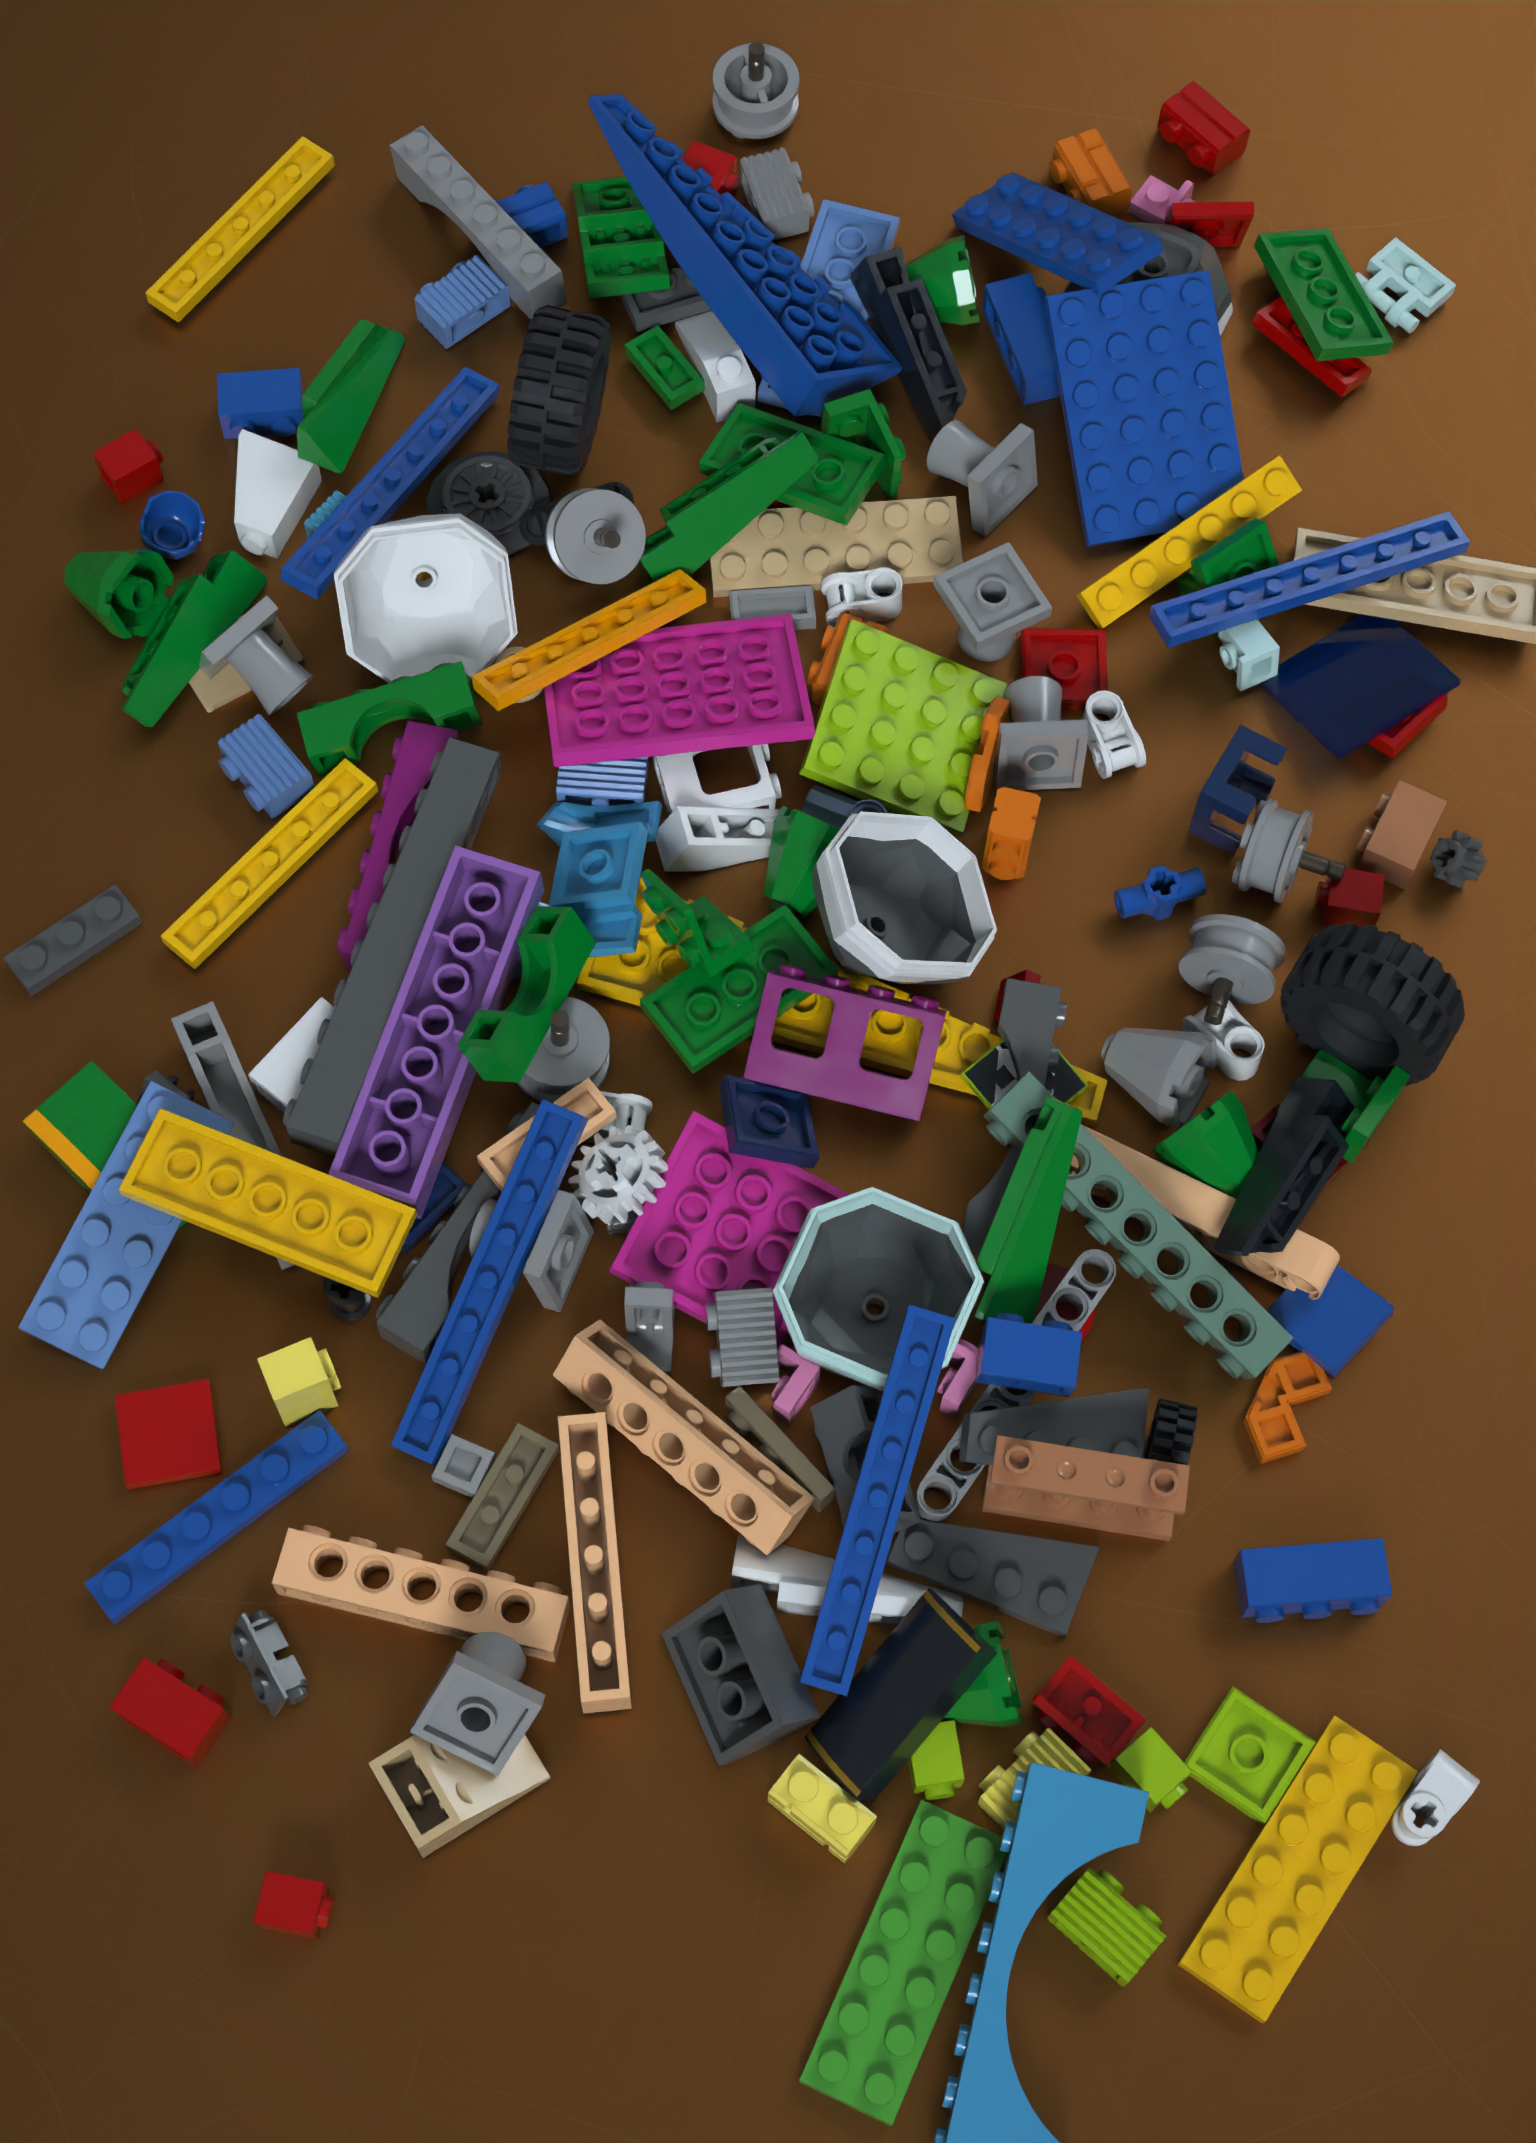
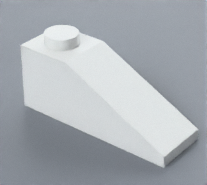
(718, 362)
(714, 837)

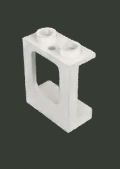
(682, 787)

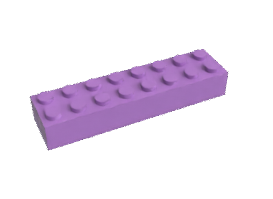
(418, 1070)

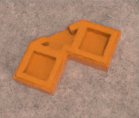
(983, 762)
(1270, 1415)

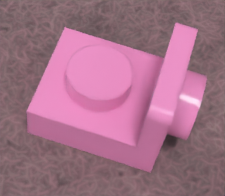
(1155, 199)
(959, 1384)
(793, 1391)

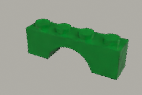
(343, 726)
(552, 955)

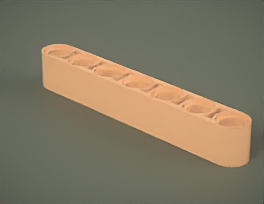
(1203, 1212)

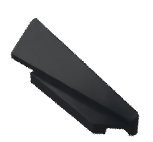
(913, 335)
(1289, 1169)

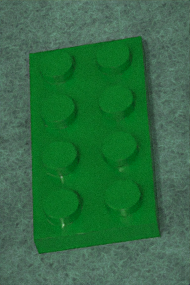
(1323, 294)
(828, 489)
(713, 1014)

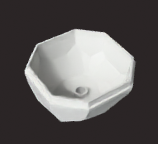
(411, 624)

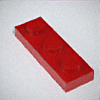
(1280, 327)

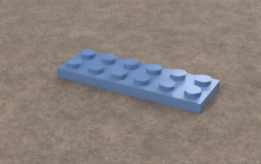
(835, 248)
(110, 1247)

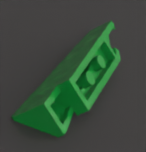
(345, 395)
(191, 620)
(1028, 1214)

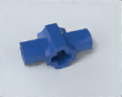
(1175, 885)

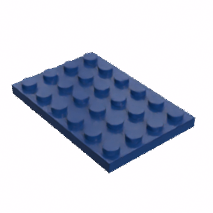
(1143, 403)

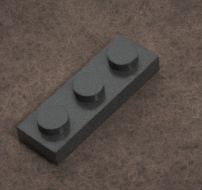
(73, 940)

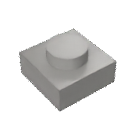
(463, 1466)

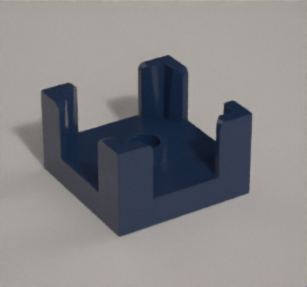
(1235, 788)

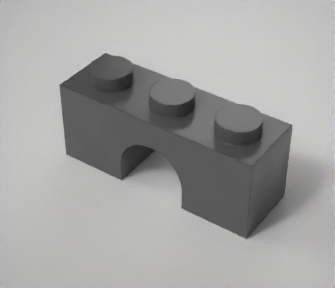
(844, 1430)

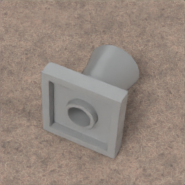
(994, 477)
(992, 602)
(257, 658)
(1037, 745)
(556, 1249)
(479, 1702)

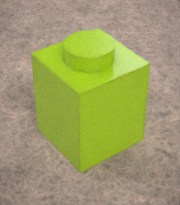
(937, 1764)
(1153, 1768)

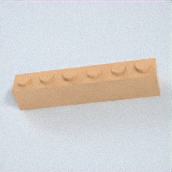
(594, 1563)

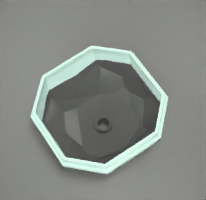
(866, 1254)

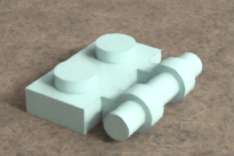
(1410, 278)

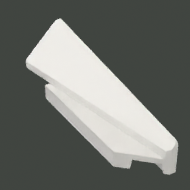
(803, 1578)

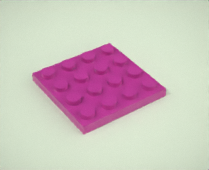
(719, 1221)

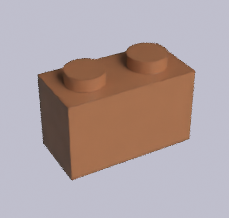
(1401, 833)

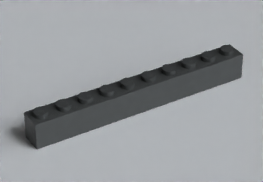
(446, 817)

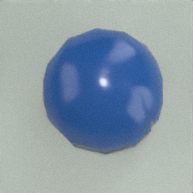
(172, 524)

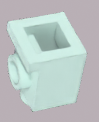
(1249, 653)

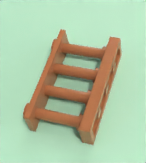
(1085, 1488)

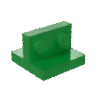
(1235, 556)

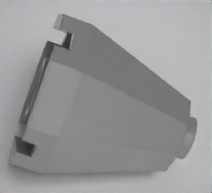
(1161, 1069)

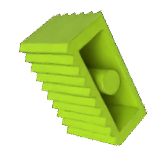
(1108, 1925)

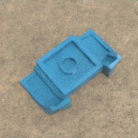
(601, 867)

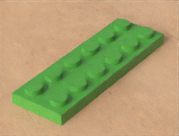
(904, 1963)

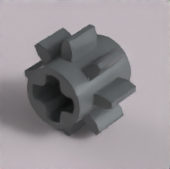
(1458, 859)

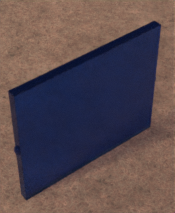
(1359, 682)

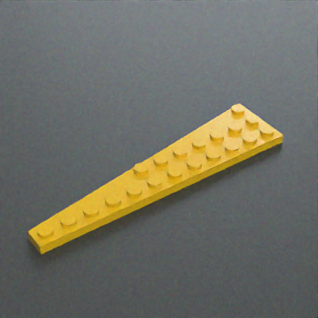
(889, 1040)

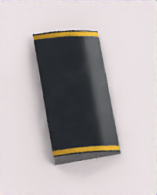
(899, 1697)

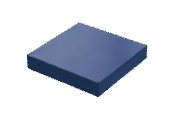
(1336, 1323)

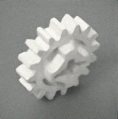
(618, 1174)

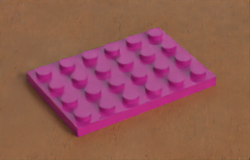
(683, 694)

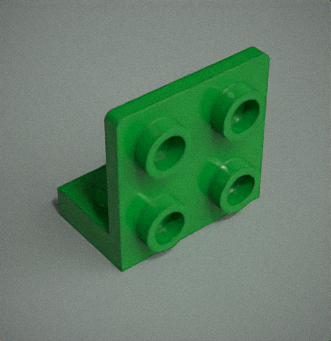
(866, 423)
(697, 929)
(1370, 1098)

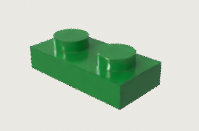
(664, 367)

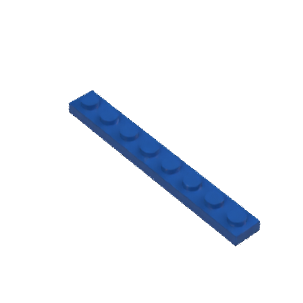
(391, 480)
(1308, 579)
(489, 1282)
(877, 1500)

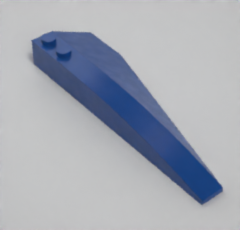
(771, 308)

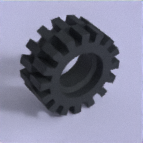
(1172, 1432)

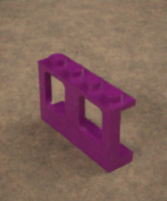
(838, 1070)

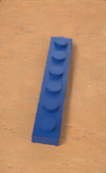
(216, 1517)

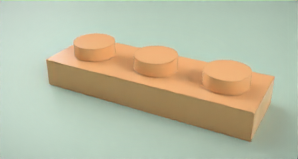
(582, 1099)

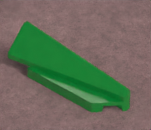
(724, 504)

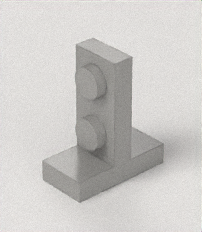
(651, 1322)

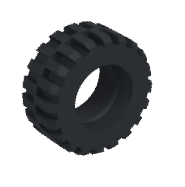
(558, 390)
(1372, 1001)

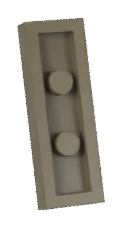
(749, 1419)
(502, 1497)

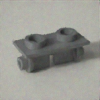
(273, 1681)

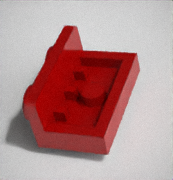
(1088, 1712)

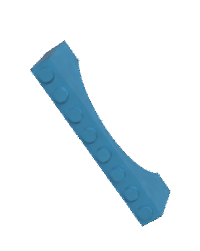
(1057, 1828)

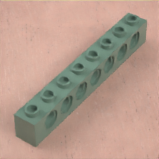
(1261, 1334)

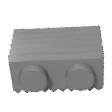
(775, 193)
(744, 1337)

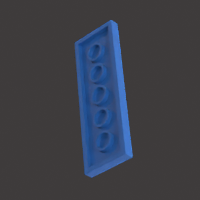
(1057, 233)

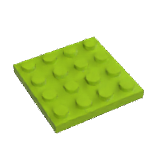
(900, 726)

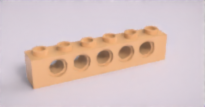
(683, 1436)
(307, 1549)

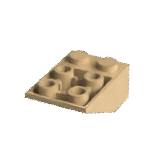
(447, 1795)

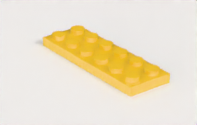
(268, 1202)
(1297, 1869)

